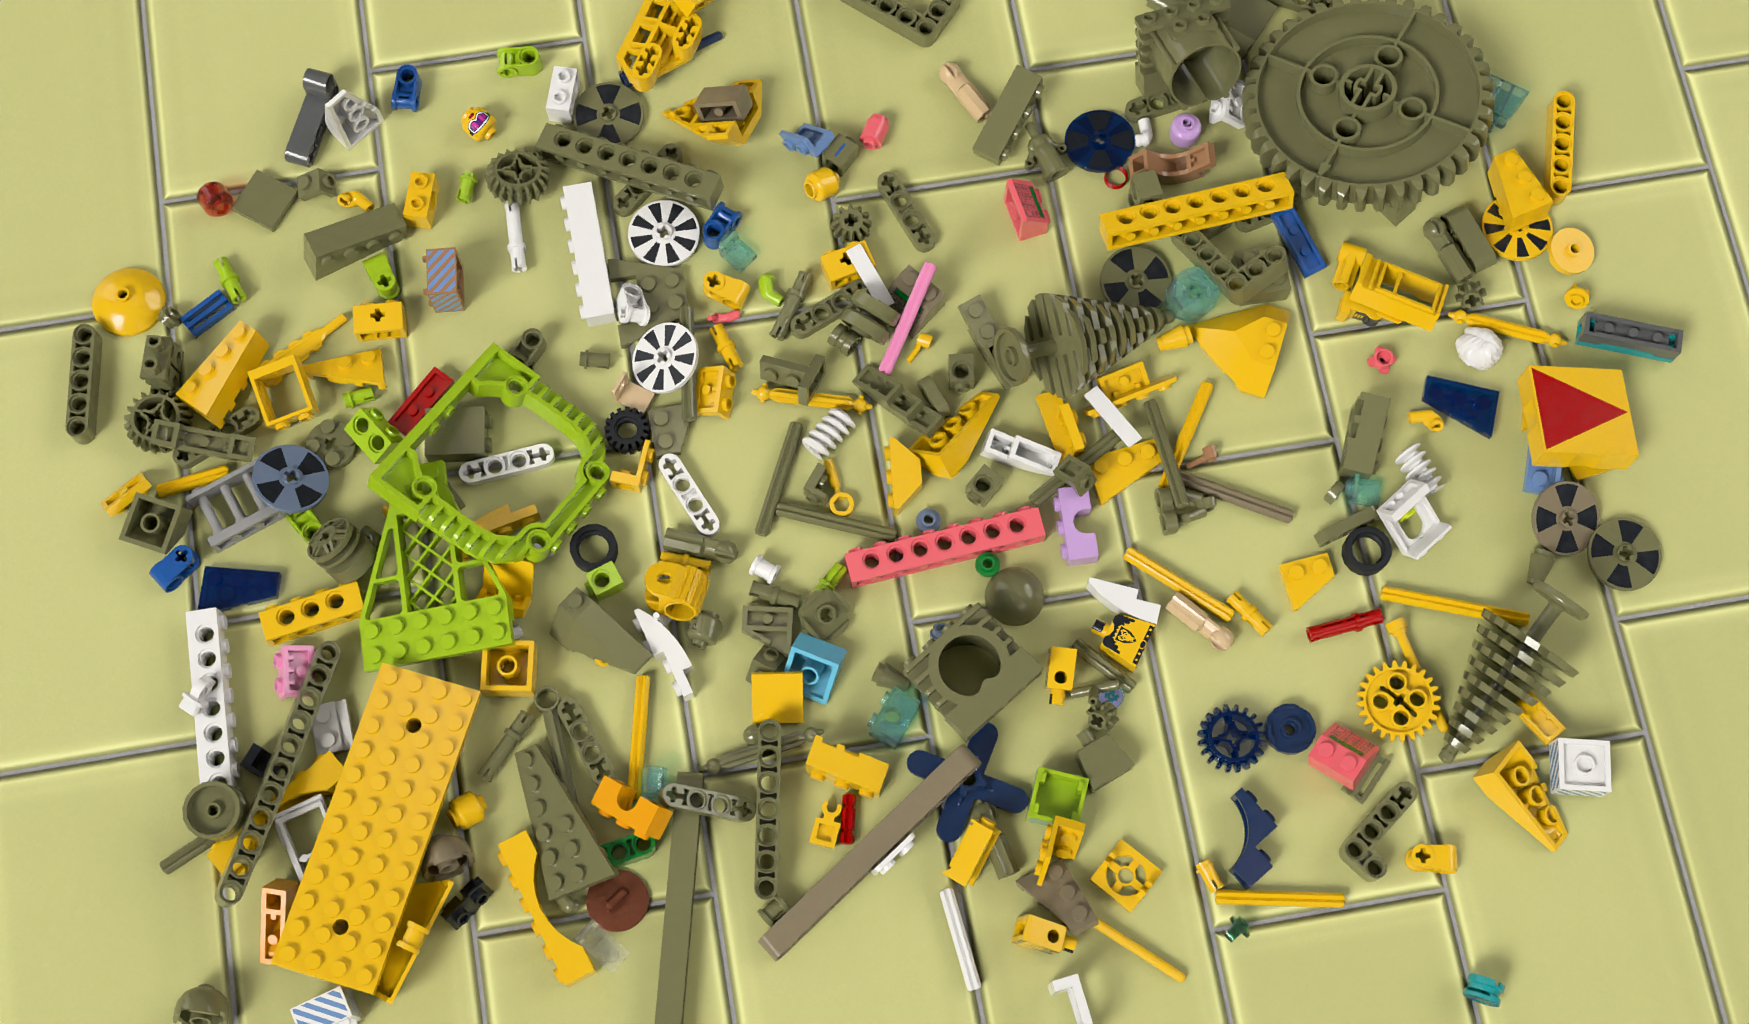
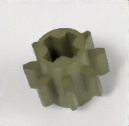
(1472, 289)
(1102, 716)

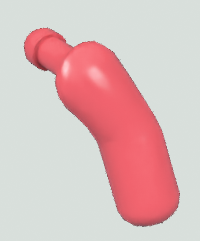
(724, 318)

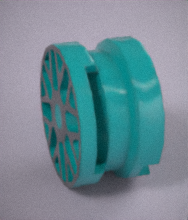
(1483, 990)

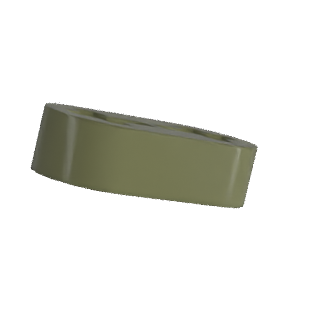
(933, 396)

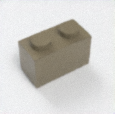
(723, 103)

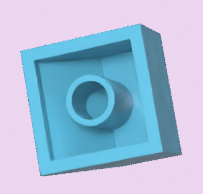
(820, 665)

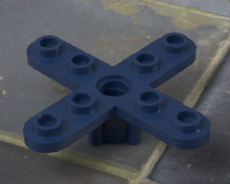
(984, 789)

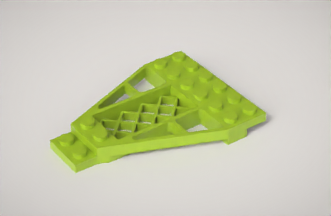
(432, 631)

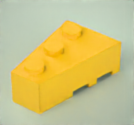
(1518, 191)
(846, 768)

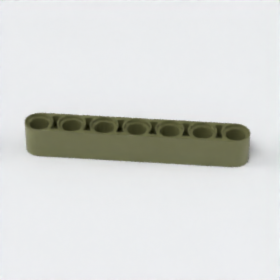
(772, 796)

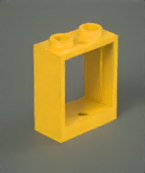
(274, 370)

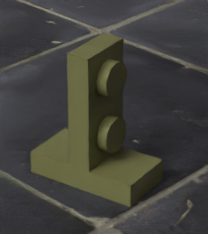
(794, 375)

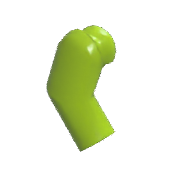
(767, 289)

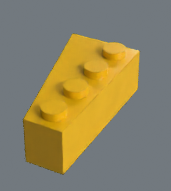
(223, 374)

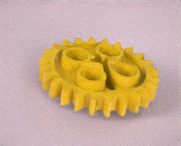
(1412, 684)

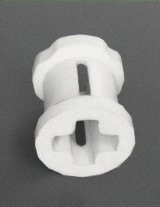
(765, 569)

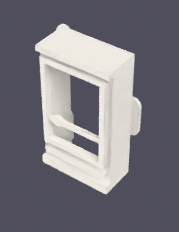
(291, 813)

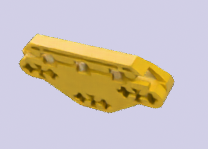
(664, 46)

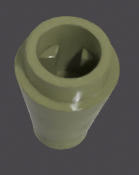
(1540, 565)
(888, 677)

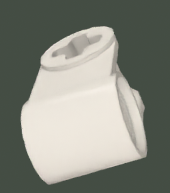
(632, 305)

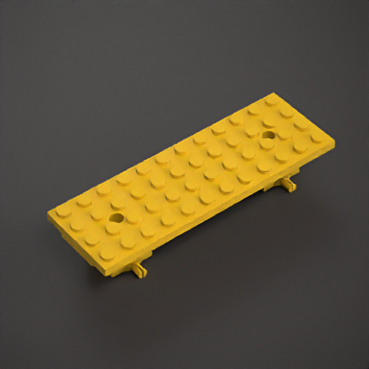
(377, 829)

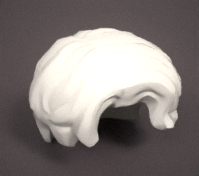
(1479, 348)

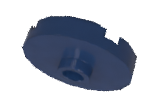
(1301, 723)

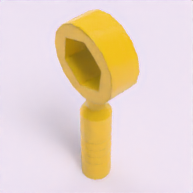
(835, 485)

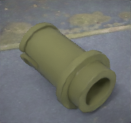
(596, 360)

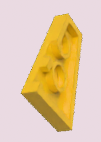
(1122, 468)

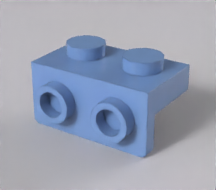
(807, 140)

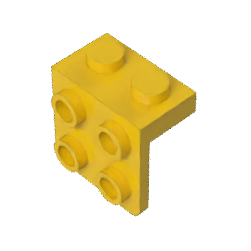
(518, 582)

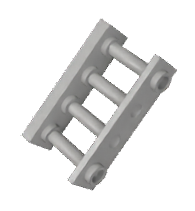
(244, 525)

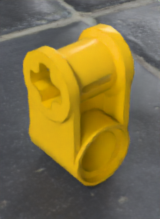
(729, 290)
(1436, 858)

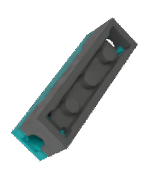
(1629, 337)

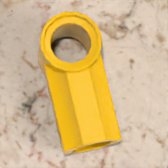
(1349, 261)

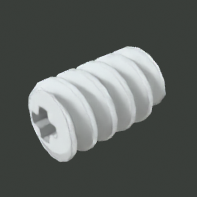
(827, 432)
(1418, 469)

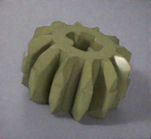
(844, 218)

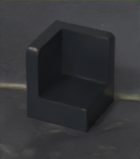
(257, 761)

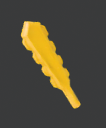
(302, 348)

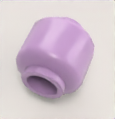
(1185, 130)

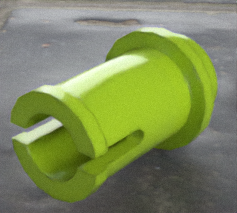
(466, 187)
(358, 397)

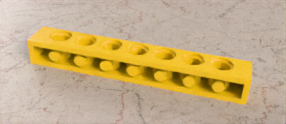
(1196, 211)

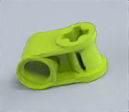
(516, 61)
(382, 274)
(304, 523)

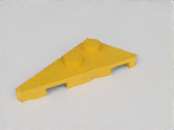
(351, 369)

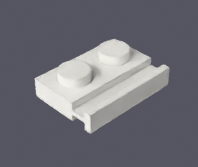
(333, 728)

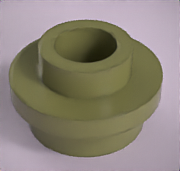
(169, 317)

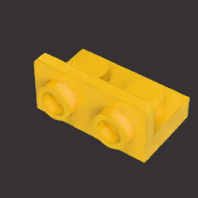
(715, 391)

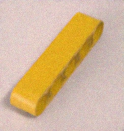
(1563, 138)

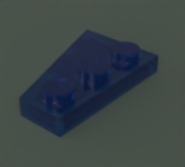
(1462, 402)
(237, 587)

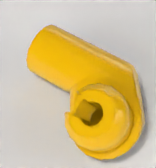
(1428, 418)

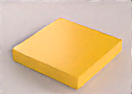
(777, 696)

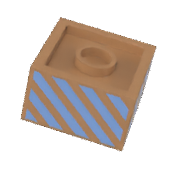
(444, 280)

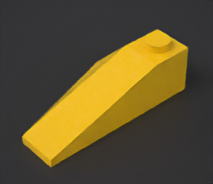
(955, 440)
(1514, 786)

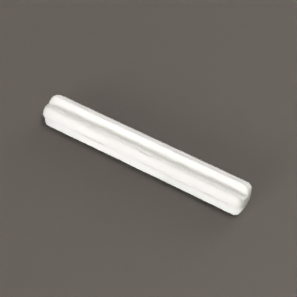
(960, 939)

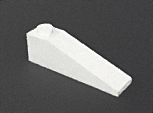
(351, 118)

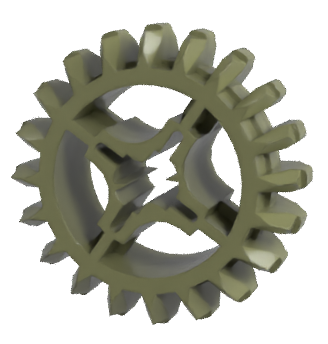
(532, 180)
(142, 410)

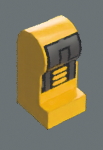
(1356, 311)

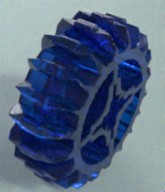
(1230, 728)

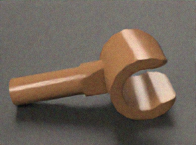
(1209, 453)

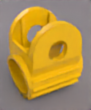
(678, 596)

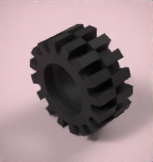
(627, 416)

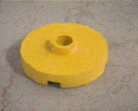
(1563, 258)

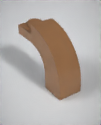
(1175, 167)

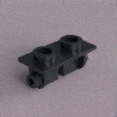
(458, 911)

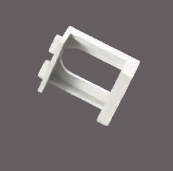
(1408, 496)
(1076, 995)

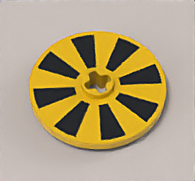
(1517, 245)

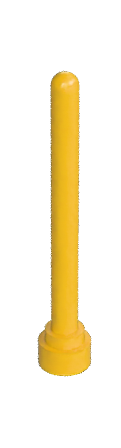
(1398, 630)
(1140, 951)

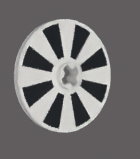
(654, 219)
(682, 355)

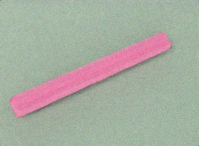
(907, 318)

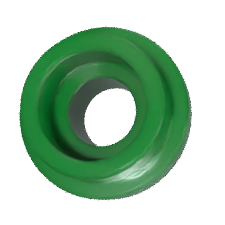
(987, 572)

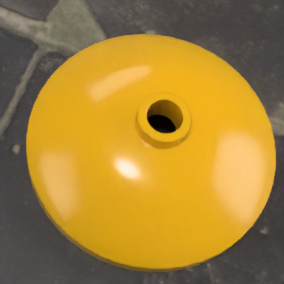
(136, 311)

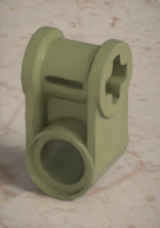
(529, 354)

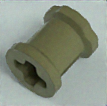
(774, 910)

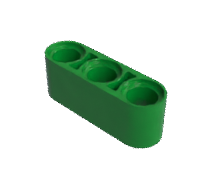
(632, 855)

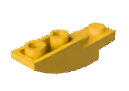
(504, 521)

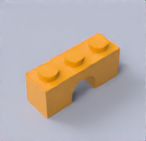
(615, 800)

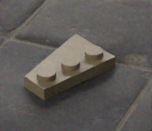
(1061, 897)

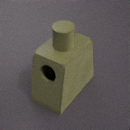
(1101, 760)

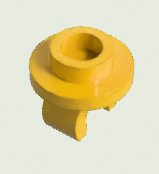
(1577, 297)

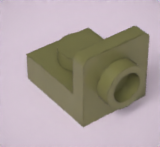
(1075, 474)
(816, 480)

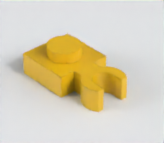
(825, 829)

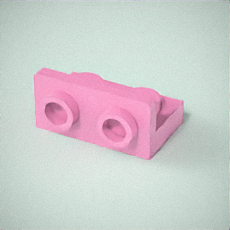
(292, 665)

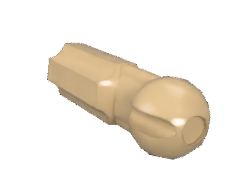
(965, 91)
(1196, 619)

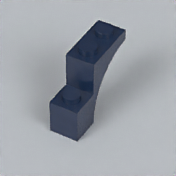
(1257, 825)

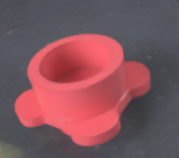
(1386, 355)

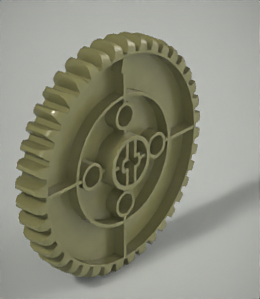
(1368, 103)

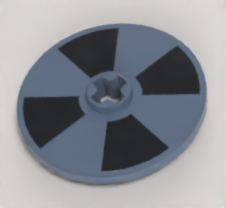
(277, 465)

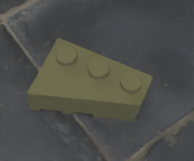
(1364, 435)

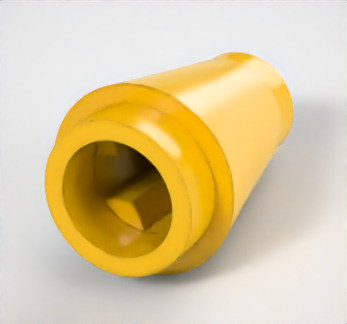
(1175, 338)

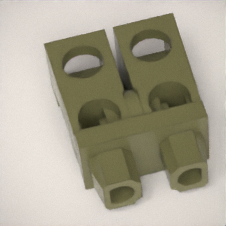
(161, 363)

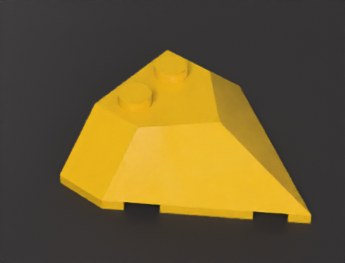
(722, 132)
(1245, 345)

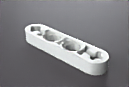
(506, 460)
(691, 494)

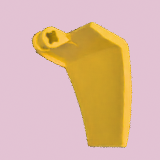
(415, 926)

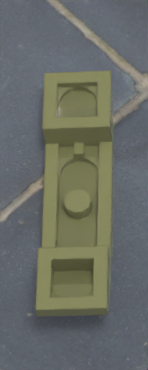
(202, 441)

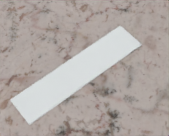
(869, 274)
(1112, 416)

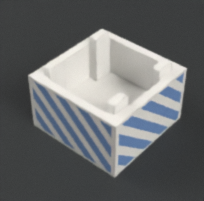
(1580, 767)
(332, 1007)

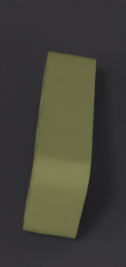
(1380, 826)

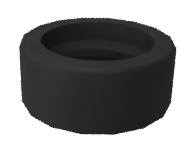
(586, 531)
(1377, 536)

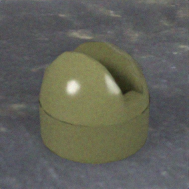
(751, 734)

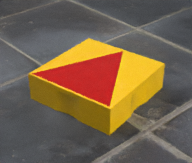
(1577, 417)

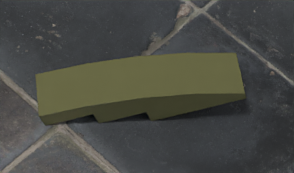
(898, 401)

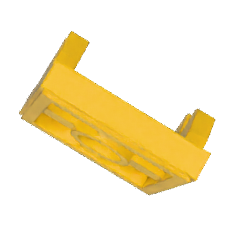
(1151, 875)

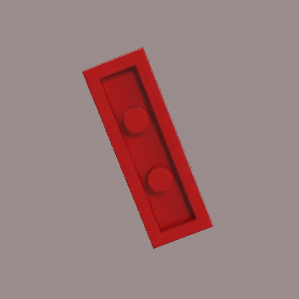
(424, 396)

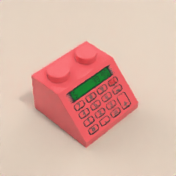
(1025, 209)
(1342, 755)

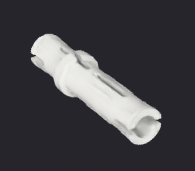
(516, 245)

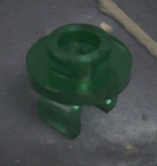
(1239, 927)

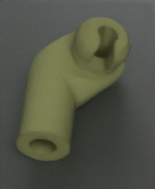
(568, 905)

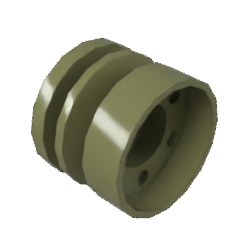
(342, 550)

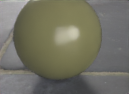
(1014, 596)

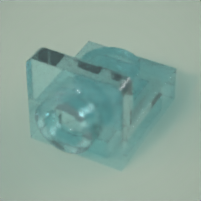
(736, 251)
(1363, 491)

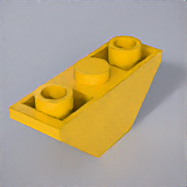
(903, 475)

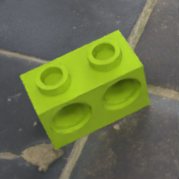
(371, 438)

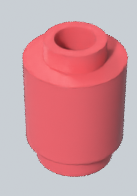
(874, 132)

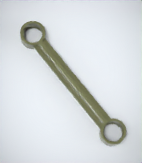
(556, 741)

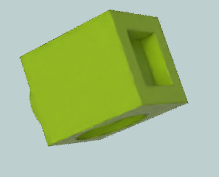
(605, 571)

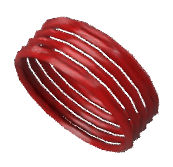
(1116, 186)

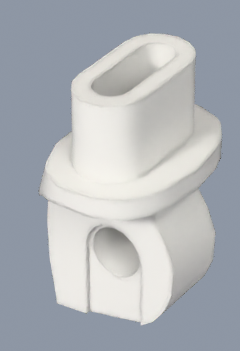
(195, 700)

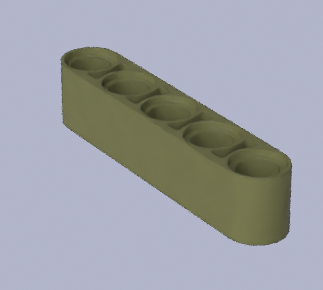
(78, 374)

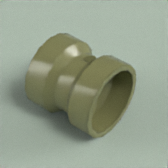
(844, 339)

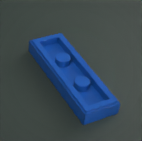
(1298, 242)

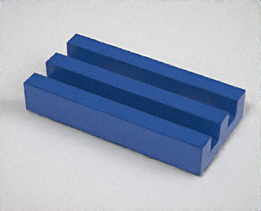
(205, 310)

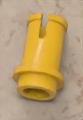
(1208, 874)

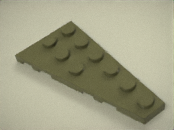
(562, 835)

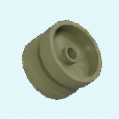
(868, 319)
(204, 819)

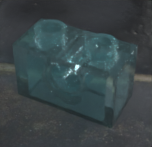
(892, 732)

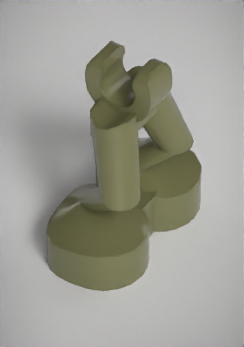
(1169, 519)

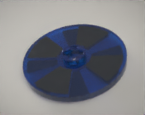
(1102, 125)

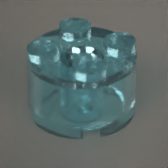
(1193, 281)

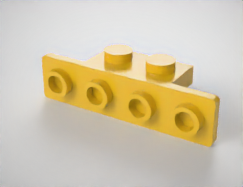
(1127, 384)
(1061, 425)

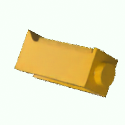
(973, 851)

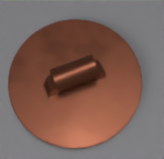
(618, 902)

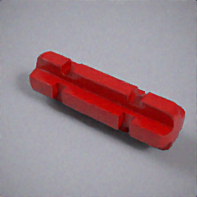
(848, 819)

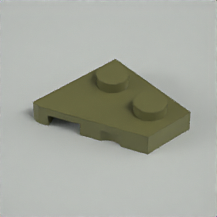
(769, 626)

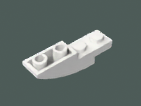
(663, 644)

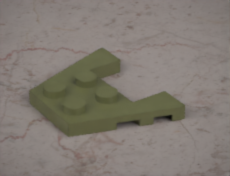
(662, 290)

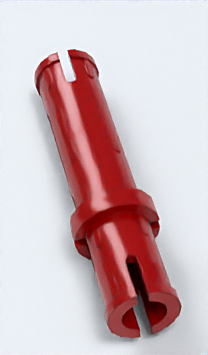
(1355, 622)

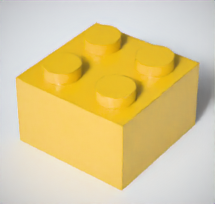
(510, 670)

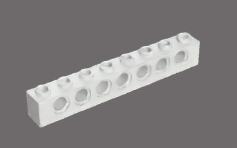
(198, 625)

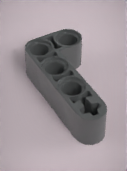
(311, 124)

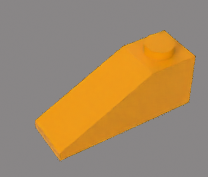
(275, 908)

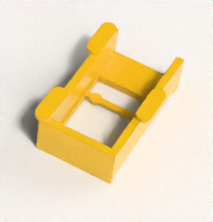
(1392, 305)

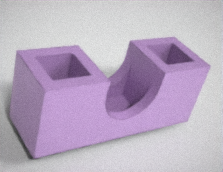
(1077, 547)

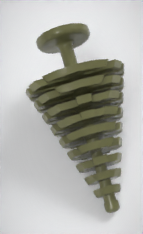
(1073, 340)
(1510, 668)

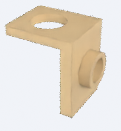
(631, 395)

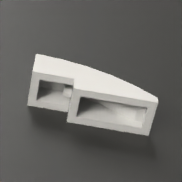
(1020, 453)
(1123, 600)

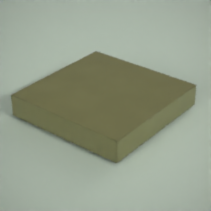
(265, 200)

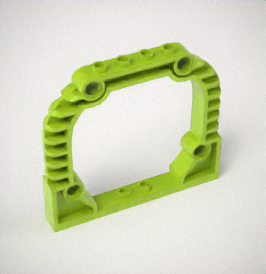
(495, 376)

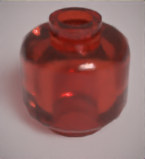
(215, 199)

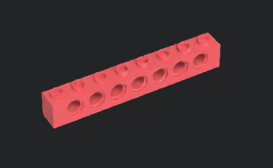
(862, 575)

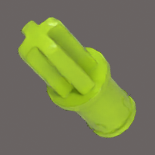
(833, 577)

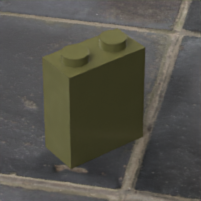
(461, 436)

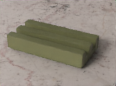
(1354, 794)

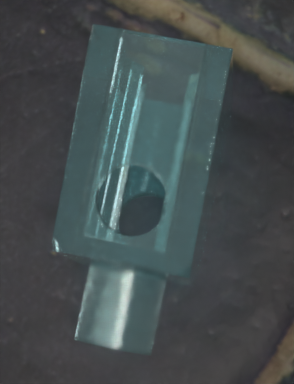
(1507, 101)

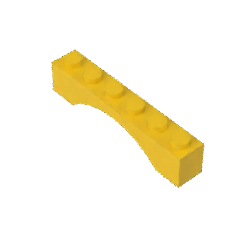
(316, 780)
(523, 860)

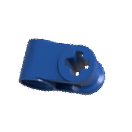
(406, 94)
(721, 221)
(173, 569)

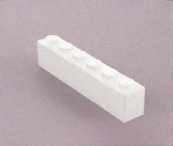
(589, 254)

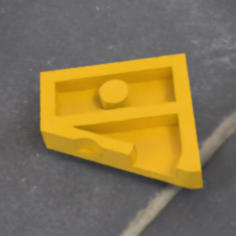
(1305, 578)

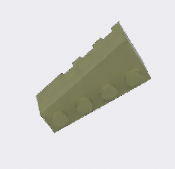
(352, 239)

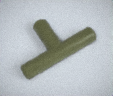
(1094, 690)

